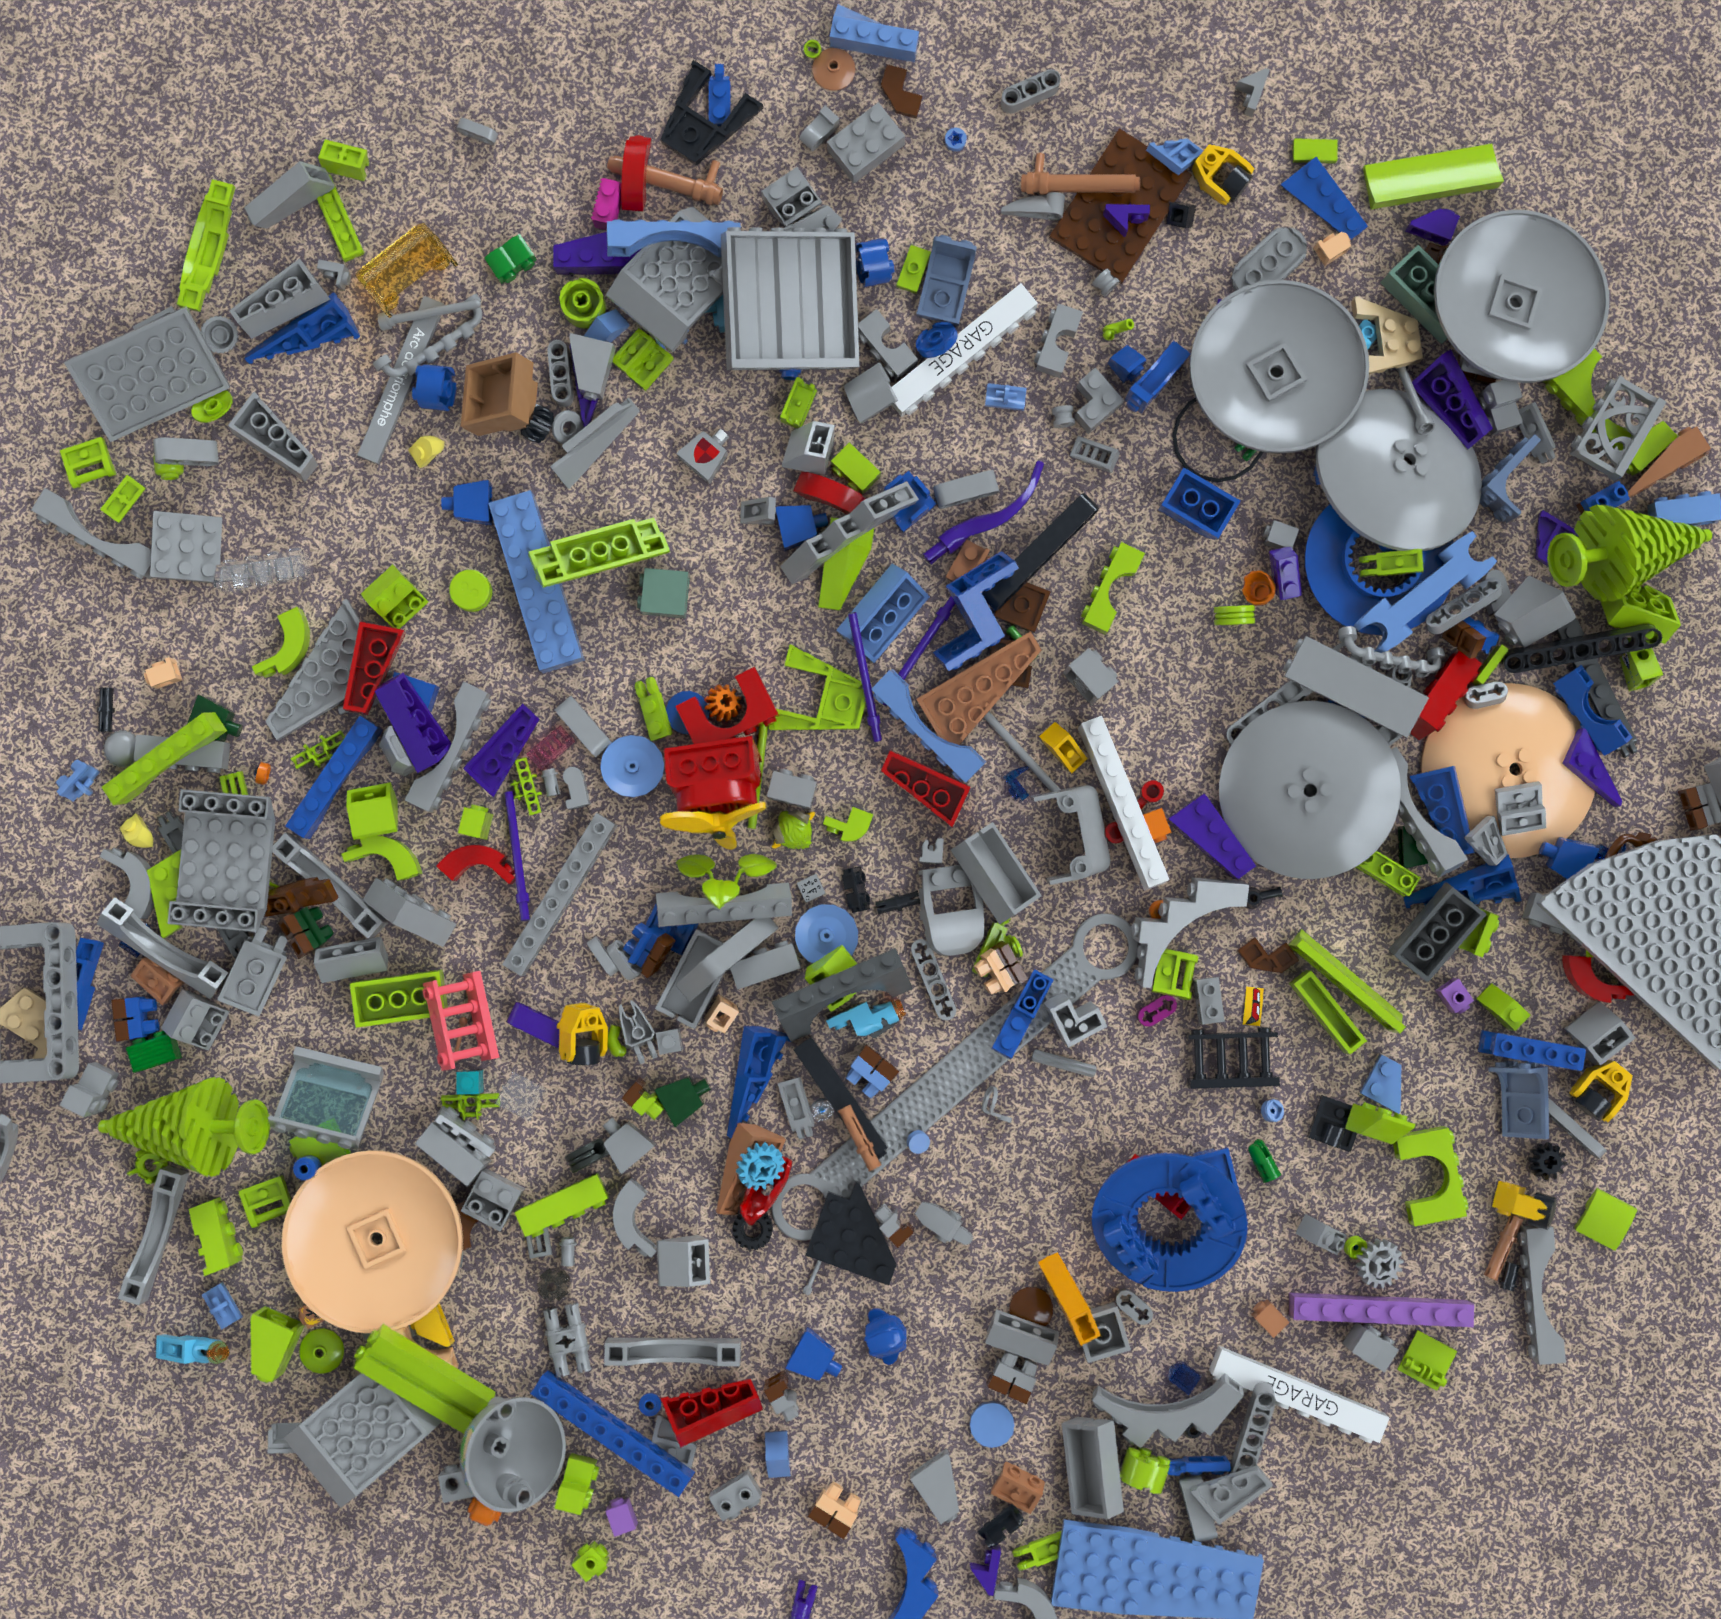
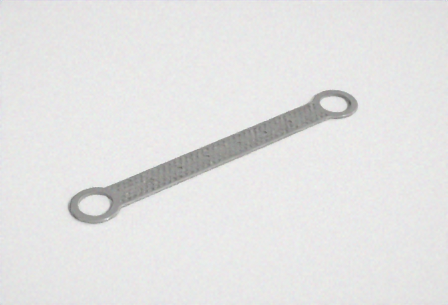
(955, 1075)

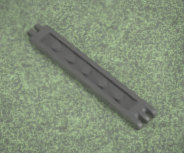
(1600, 693)
(173, 833)

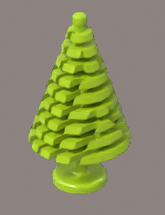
(1619, 550)
(194, 1126)

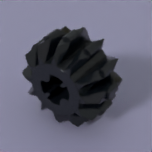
(539, 424)
(1544, 1153)

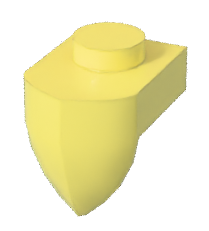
(426, 449)
(136, 832)

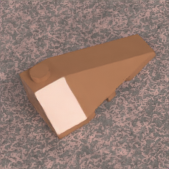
(1681, 453)
(732, 1190)

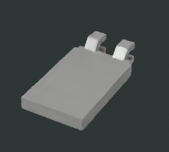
(254, 973)

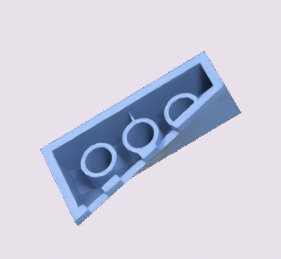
(864, 35)

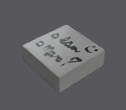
(811, 888)

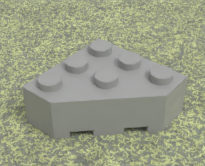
(409, 911)

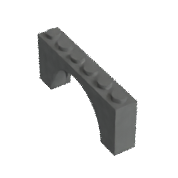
(879, 973)

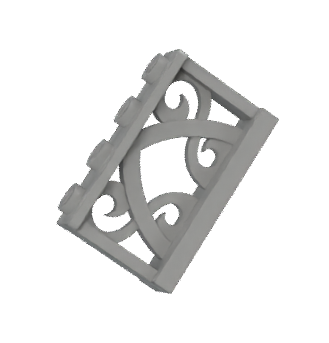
(1646, 419)

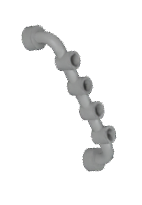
(430, 353)
(1387, 661)

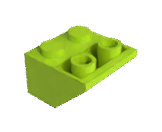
(394, 597)
(372, 810)
(831, 964)
(1378, 1123)

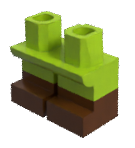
(642, 1101)

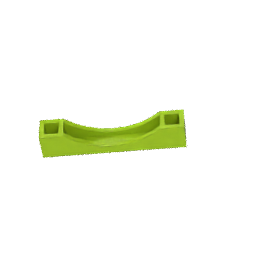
(185, 741)

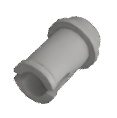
(550, 782)
(567, 1251)

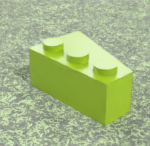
(215, 1235)

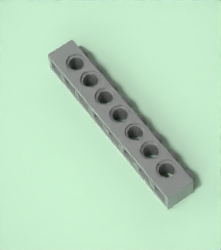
(560, 895)

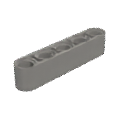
(1254, 1426)

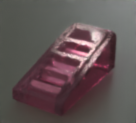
(556, 753)

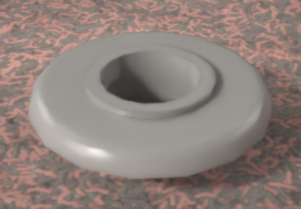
(560, 420)

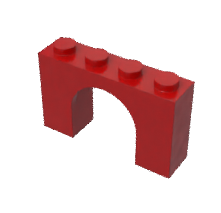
(759, 711)

